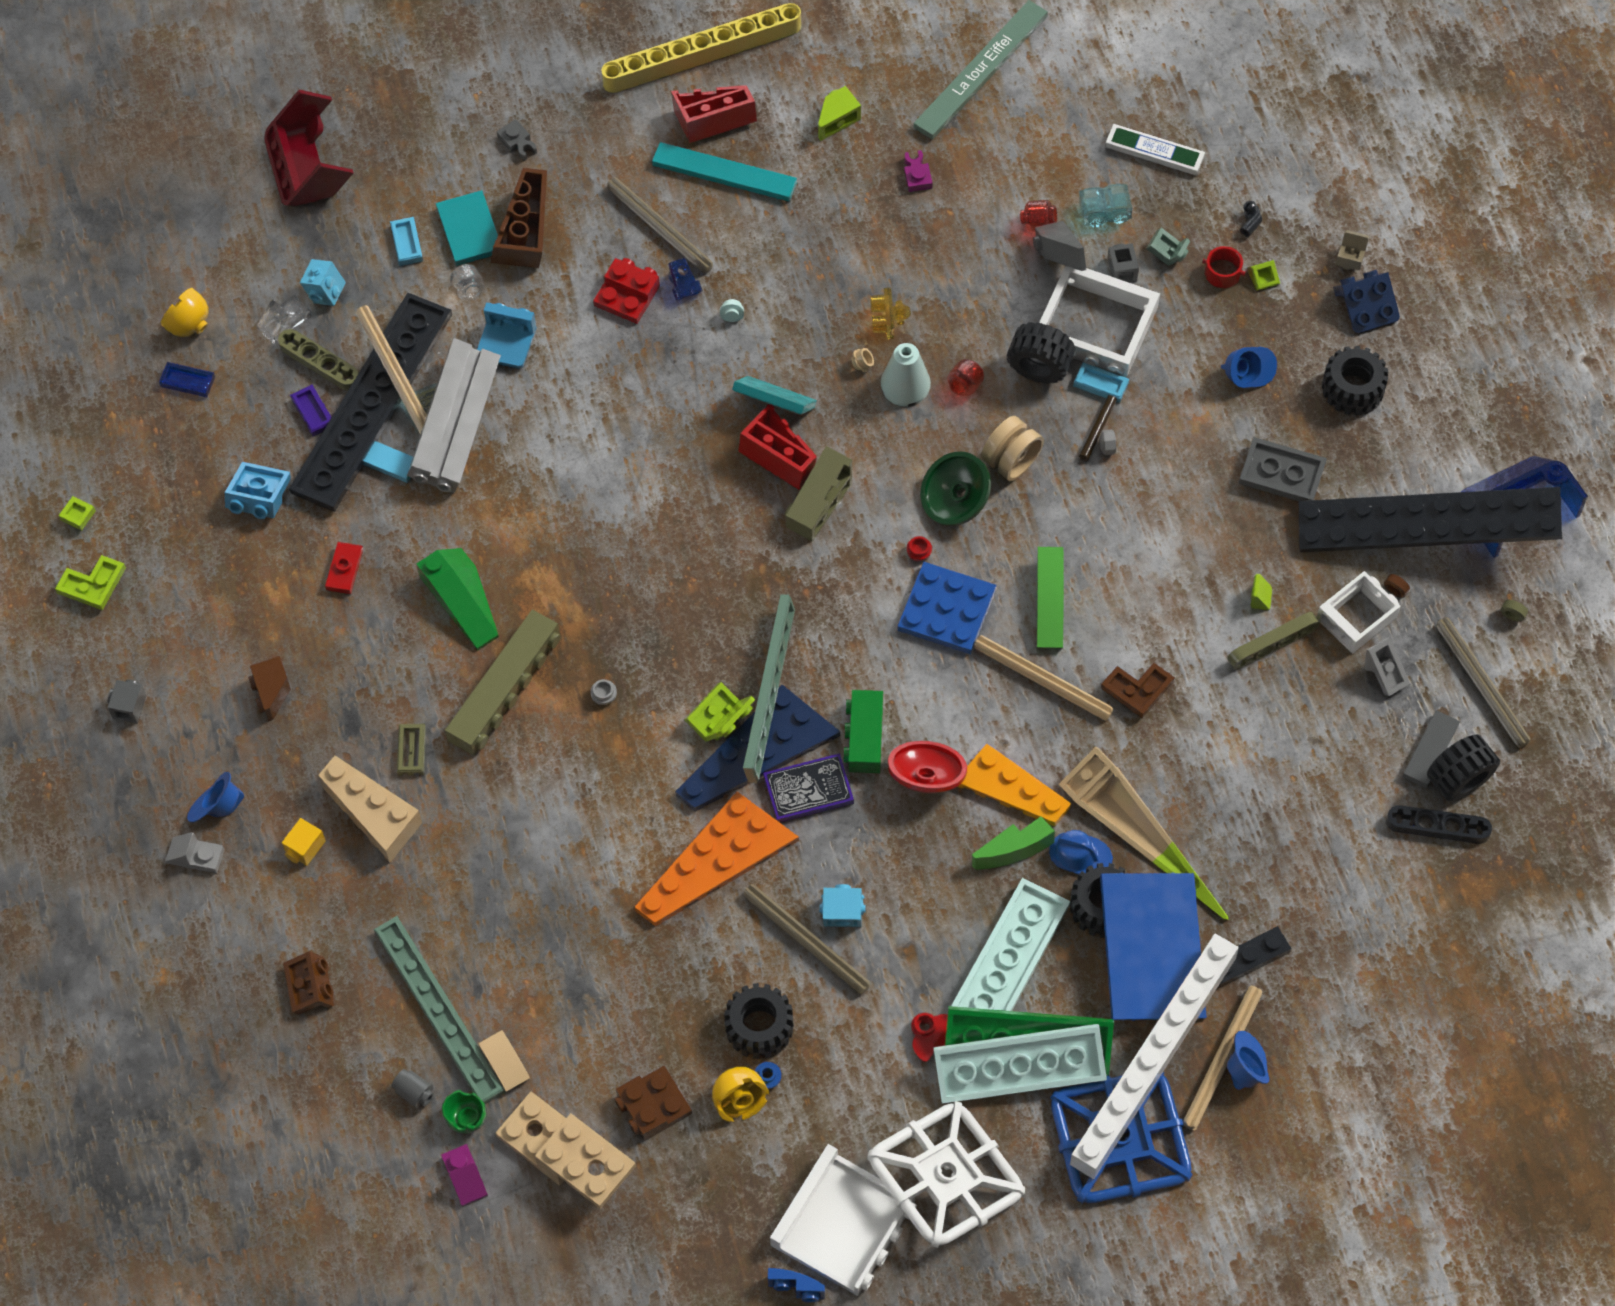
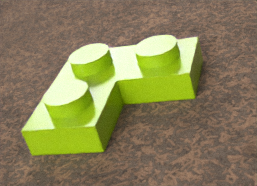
(92, 589)

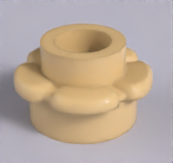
(862, 359)

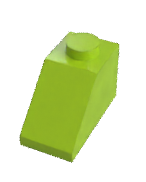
(838, 112)

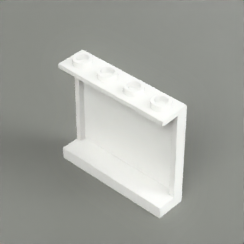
(840, 1222)

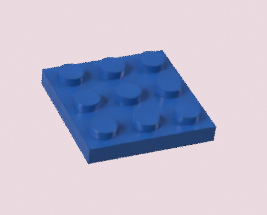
(946, 607)

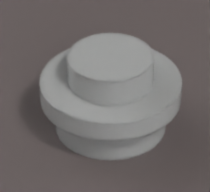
(603, 692)

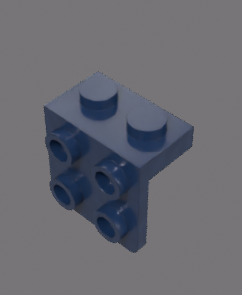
(1369, 300)

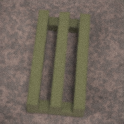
(411, 769)

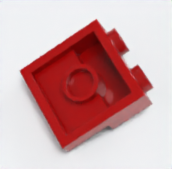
(627, 290)

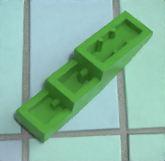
(1050, 597)

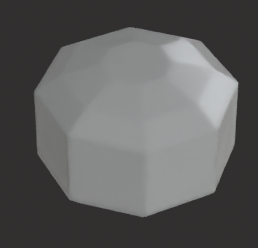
(1107, 442)

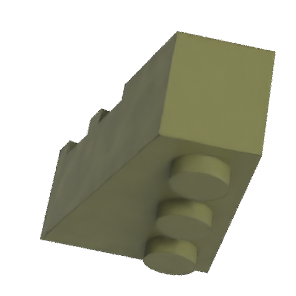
(820, 494)

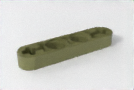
(317, 361)
(1273, 640)

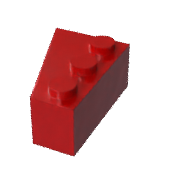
(713, 111)
(777, 448)

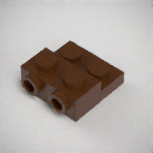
(652, 1103)

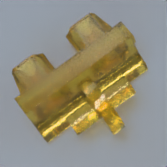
(884, 304)

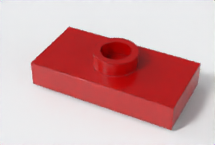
(344, 568)

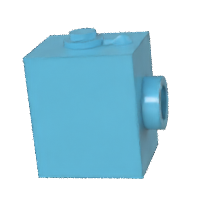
(322, 282)
(842, 906)

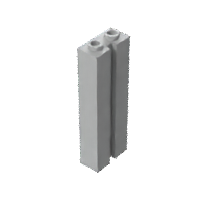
(453, 416)

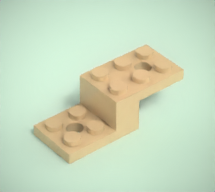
(565, 1149)

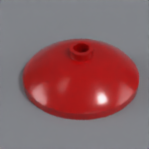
(927, 767)

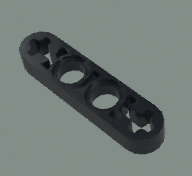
(1438, 829)

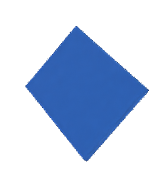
(1148, 940)

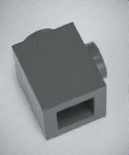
(126, 700)

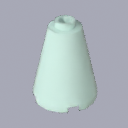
(905, 376)

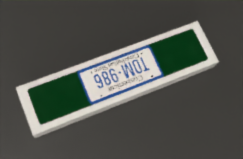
(1155, 149)

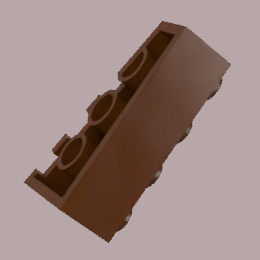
(523, 226)

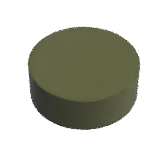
(1514, 610)

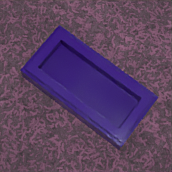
(311, 409)

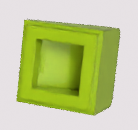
(1264, 275)
(1261, 593)

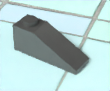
(1059, 245)

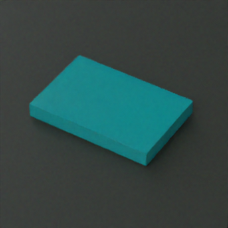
(468, 227)
(774, 395)

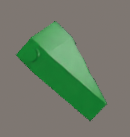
(459, 590)

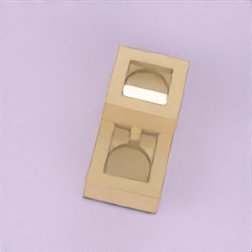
(503, 1060)

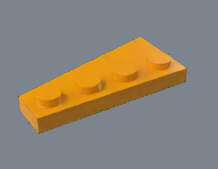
(1006, 782)

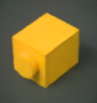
(303, 842)

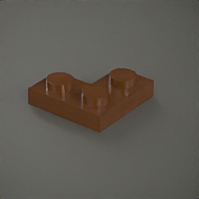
(1138, 694)

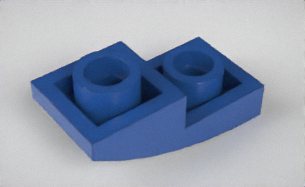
(806, 1287)

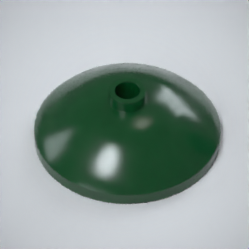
(947, 481)

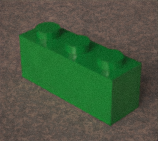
(864, 731)

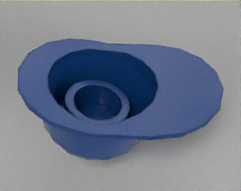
(1250, 366)
(218, 800)
(1077, 851)
(1247, 1062)

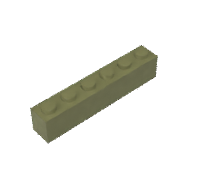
(503, 682)

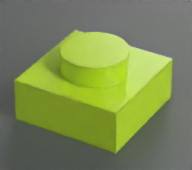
(77, 513)

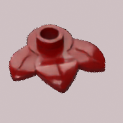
(925, 1041)

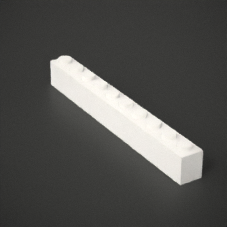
(1153, 1056)

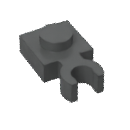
(516, 137)

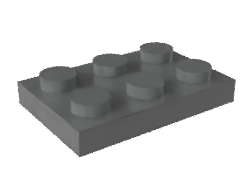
(1282, 470)

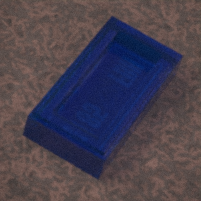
(187, 379)

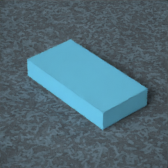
(406, 241)
(1100, 382)
(388, 461)

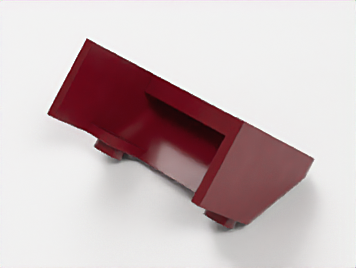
(294, 154)

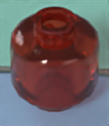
(1038, 214)
(965, 377)

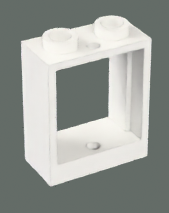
(1341, 628)

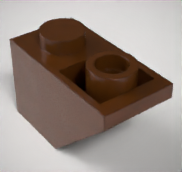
(272, 685)

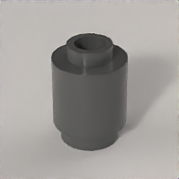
(413, 1088)

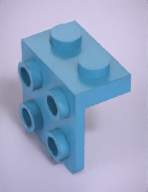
(508, 333)

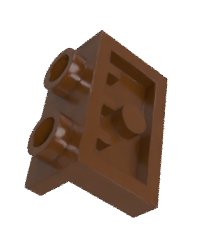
(308, 982)

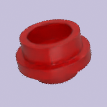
(919, 548)

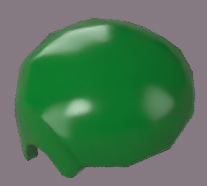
(464, 1112)

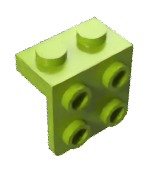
(718, 712)

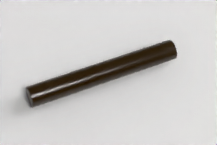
(1097, 428)

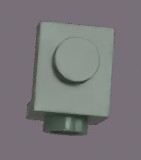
(1167, 247)

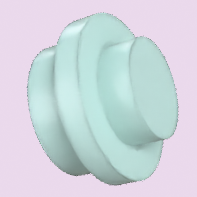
(731, 311)

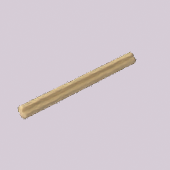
(392, 366)
(1043, 677)
(1220, 1060)

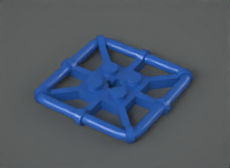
(1135, 1147)

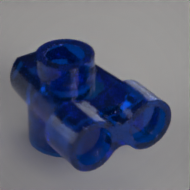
(685, 284)

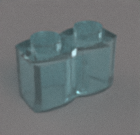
(1105, 205)

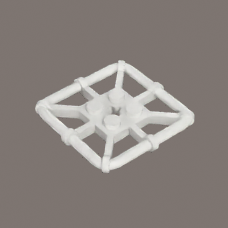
(946, 1190)

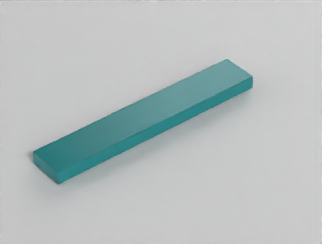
(724, 171)

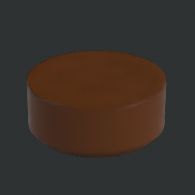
(1396, 586)

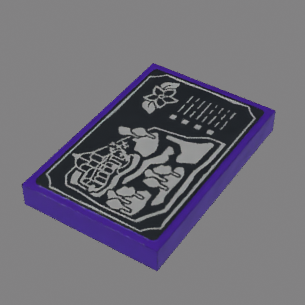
(808, 788)

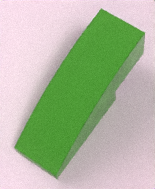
(1014, 845)

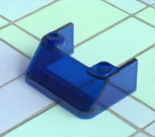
(1529, 473)

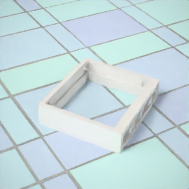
(1115, 290)

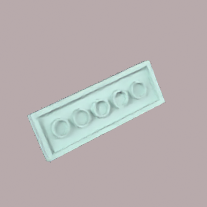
(1013, 949)
(1020, 1063)

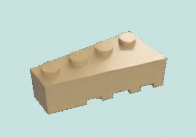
(373, 809)

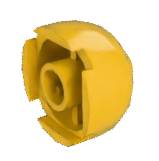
(187, 315)
(739, 1093)

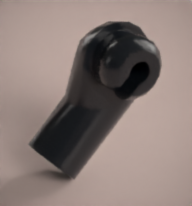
(1253, 218)

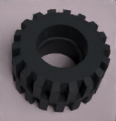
(1040, 353)
(1355, 363)
(1463, 767)
(1081, 906)
(759, 1000)

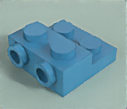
(256, 490)

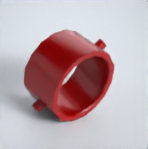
(1223, 253)

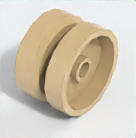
(1012, 448)

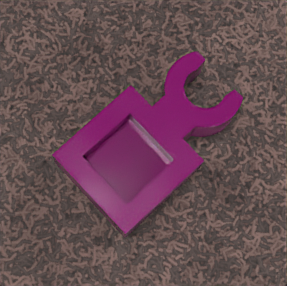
(917, 174)

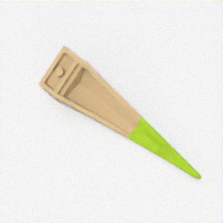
(1112, 800)

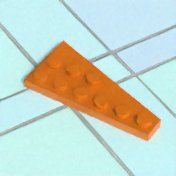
(720, 853)

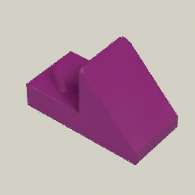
(464, 1175)

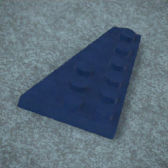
(792, 732)

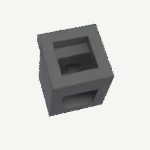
(1123, 262)

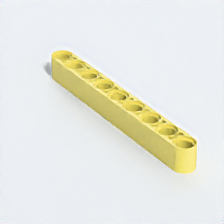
(701, 48)

